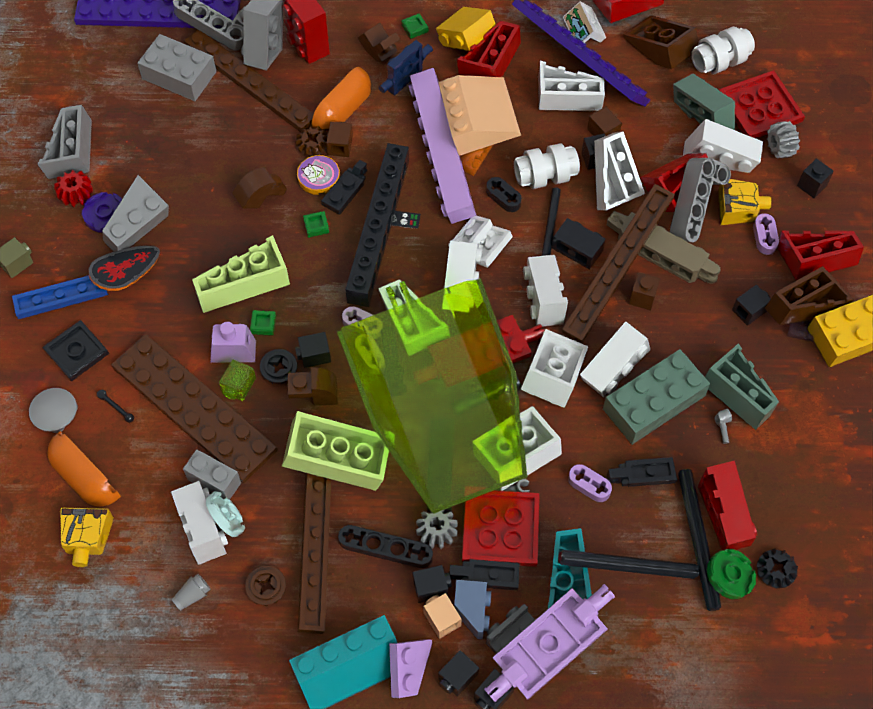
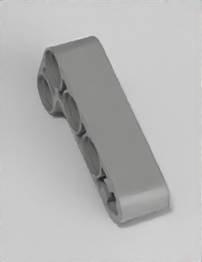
(189, 9)
(694, 195)

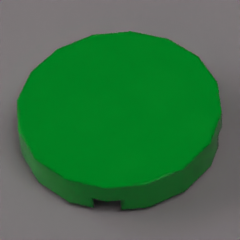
(731, 574)

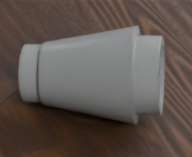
(191, 592)

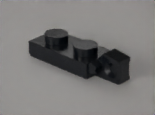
(345, 188)
(644, 472)
(496, 574)

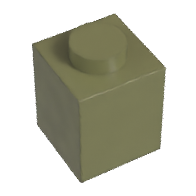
(15, 257)

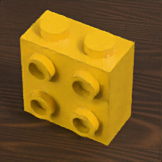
(465, 28)

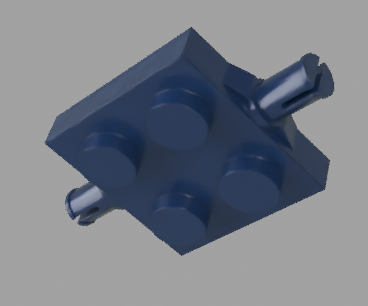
(404, 65)

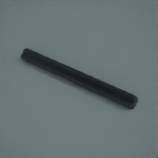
(698, 537)
(628, 564)

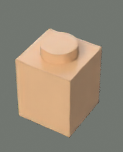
(442, 615)

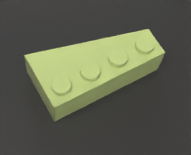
(242, 277)

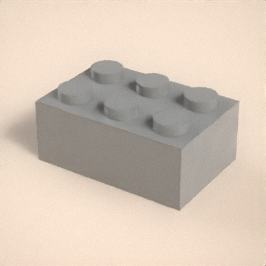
(262, 32)
(177, 67)

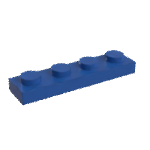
(56, 297)

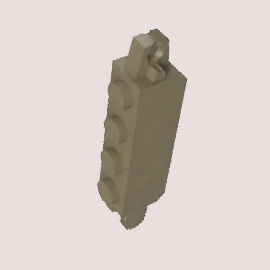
(671, 252)

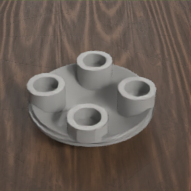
(53, 409)

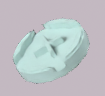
(225, 514)

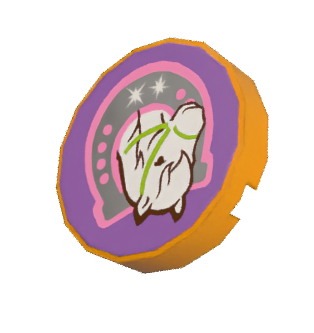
(318, 174)

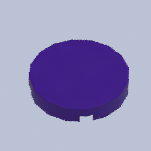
(99, 210)

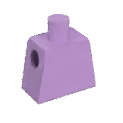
(232, 342)

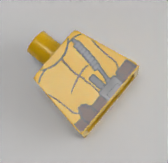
(740, 202)
(84, 532)

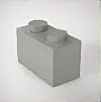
(212, 474)

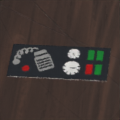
(406, 219)

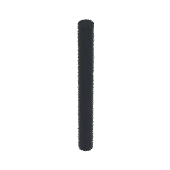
(551, 221)

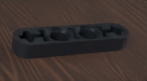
(387, 542)

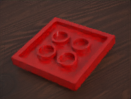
(762, 103)
(502, 528)

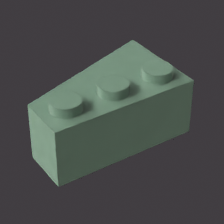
(704, 101)
(741, 389)

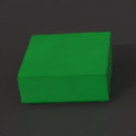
(415, 26)
(316, 224)
(263, 322)

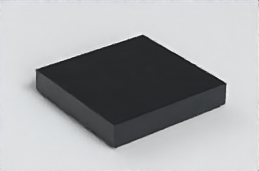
(75, 350)

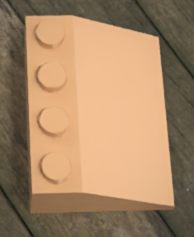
(478, 111)

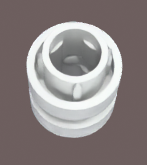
(723, 50)
(555, 164)

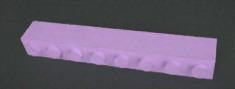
(443, 152)

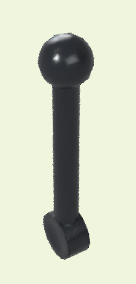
(102, 395)

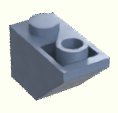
(470, 604)

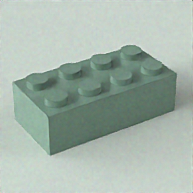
(656, 396)

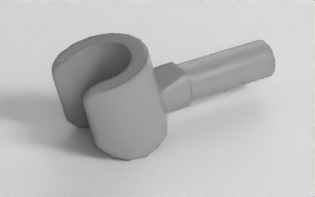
(721, 419)
(516, 488)

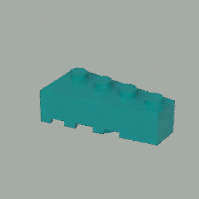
(568, 577)

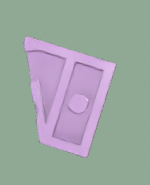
(408, 666)

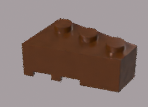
(807, 298)

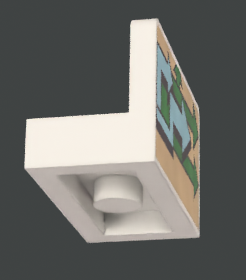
(584, 23)

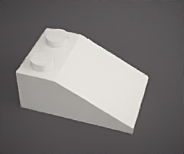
(554, 368)

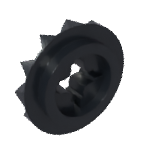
(273, 359)
(777, 579)

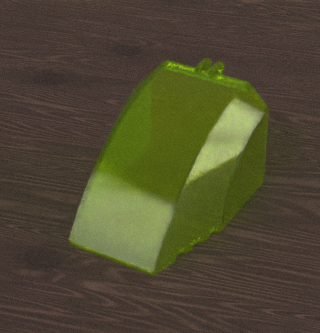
(441, 392)

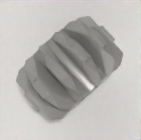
(783, 139)
(435, 536)

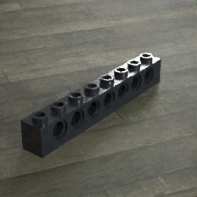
(377, 225)

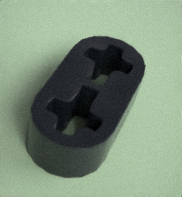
(501, 196)

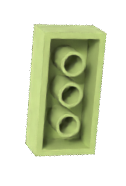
(336, 451)

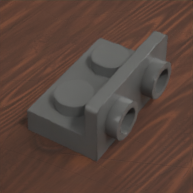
(501, 635)

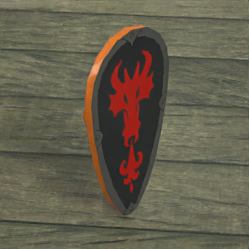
(123, 267)

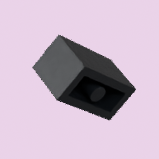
(578, 243)

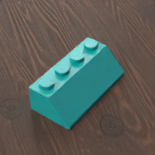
(345, 664)

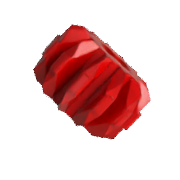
(73, 188)

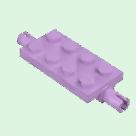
(550, 643)

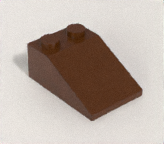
(663, 40)

